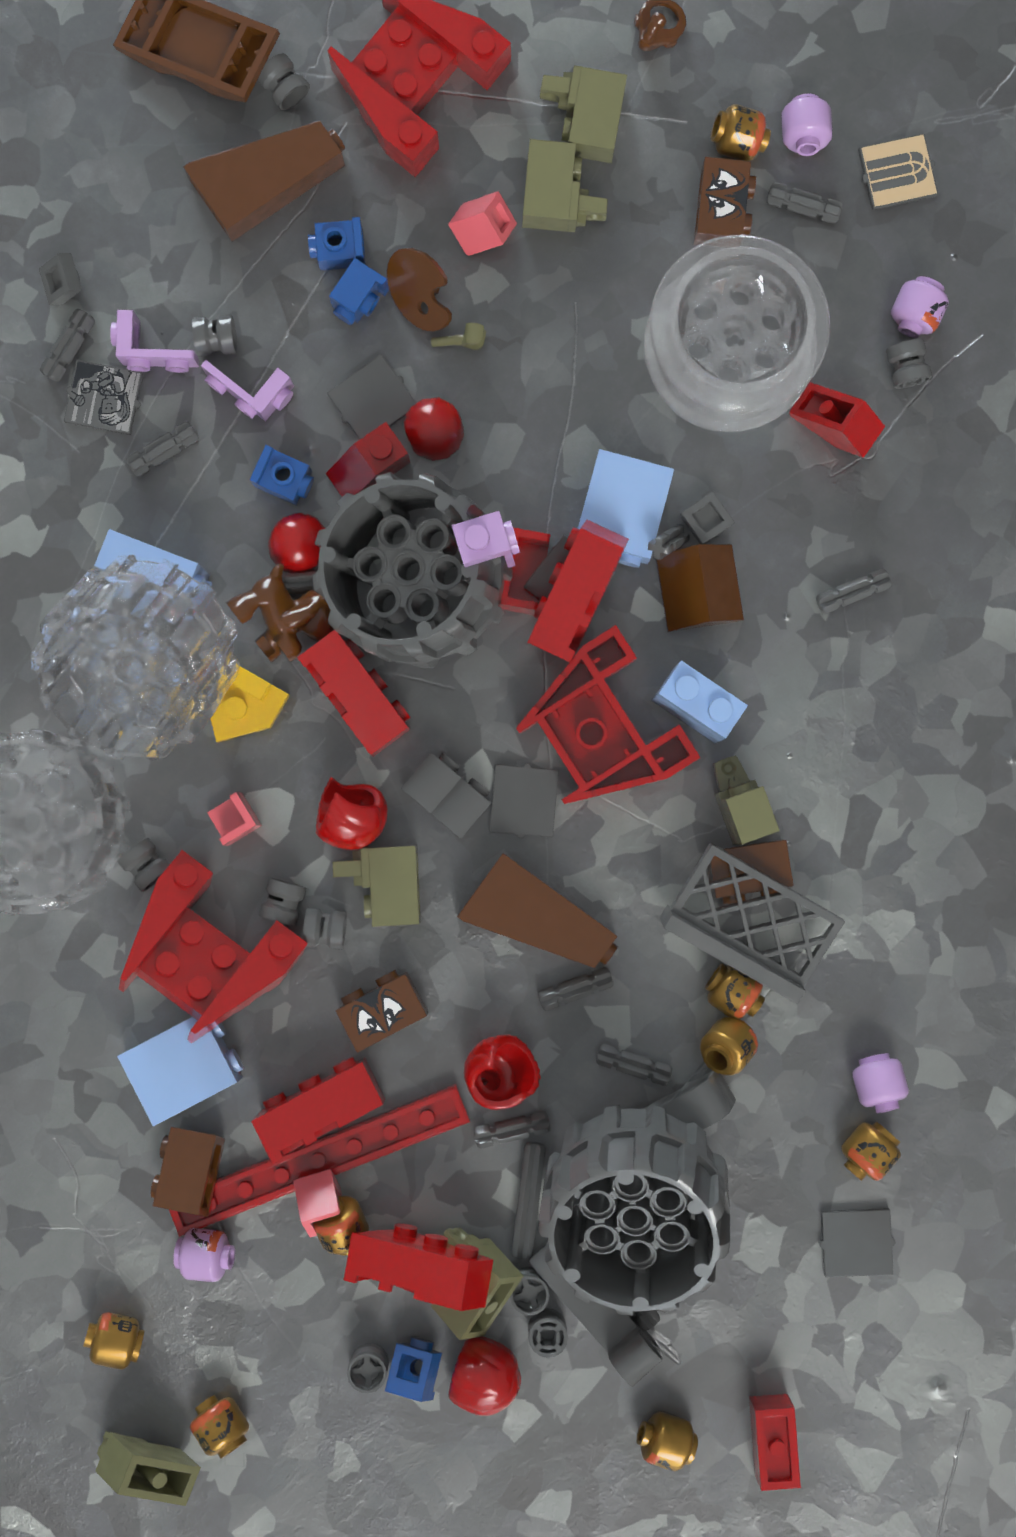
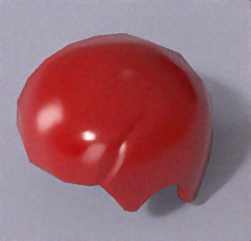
(434, 428)
(294, 542)

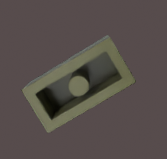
(592, 107)
(551, 190)
(742, 803)
(392, 883)
(503, 1282)
(146, 1469)

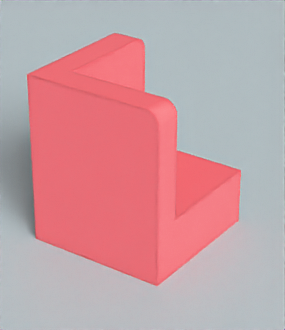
(482, 223)
(234, 819)
(317, 1198)

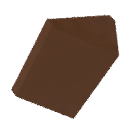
(699, 587)

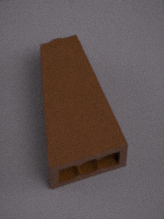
(265, 175)
(531, 912)

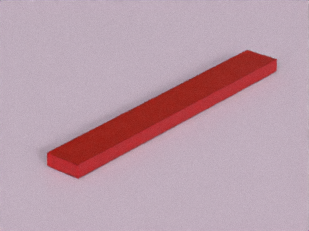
(335, 1151)

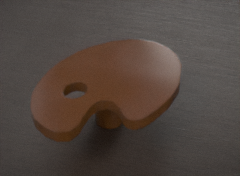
(416, 279)

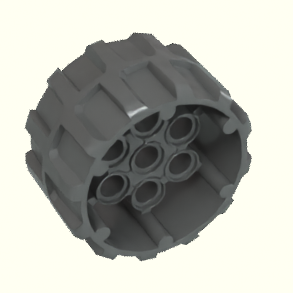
(346, 558)
(622, 1241)

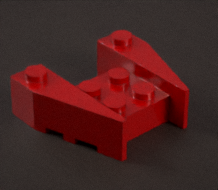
(409, 65)
(595, 732)
(196, 961)

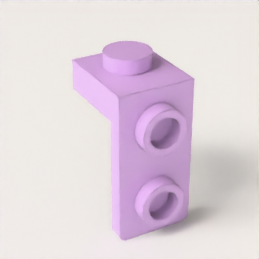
(125, 337)
(271, 396)
(486, 539)

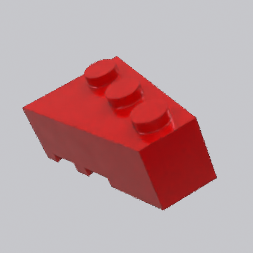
(576, 589)
(355, 692)
(317, 1107)
(422, 1265)

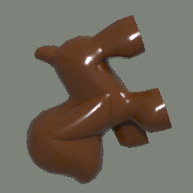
(282, 615)

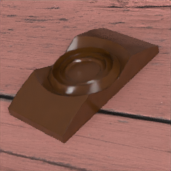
(198, 44)

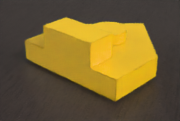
(247, 707)

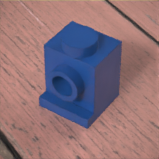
(342, 255)
(357, 292)
(265, 476)
(402, 1376)

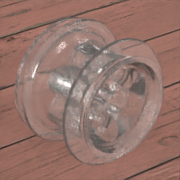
(776, 286)

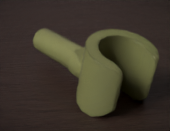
(472, 339)

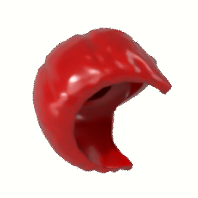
(350, 815)
(501, 1072)
(484, 1377)

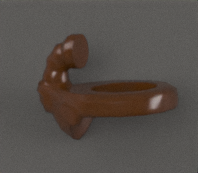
(651, 28)

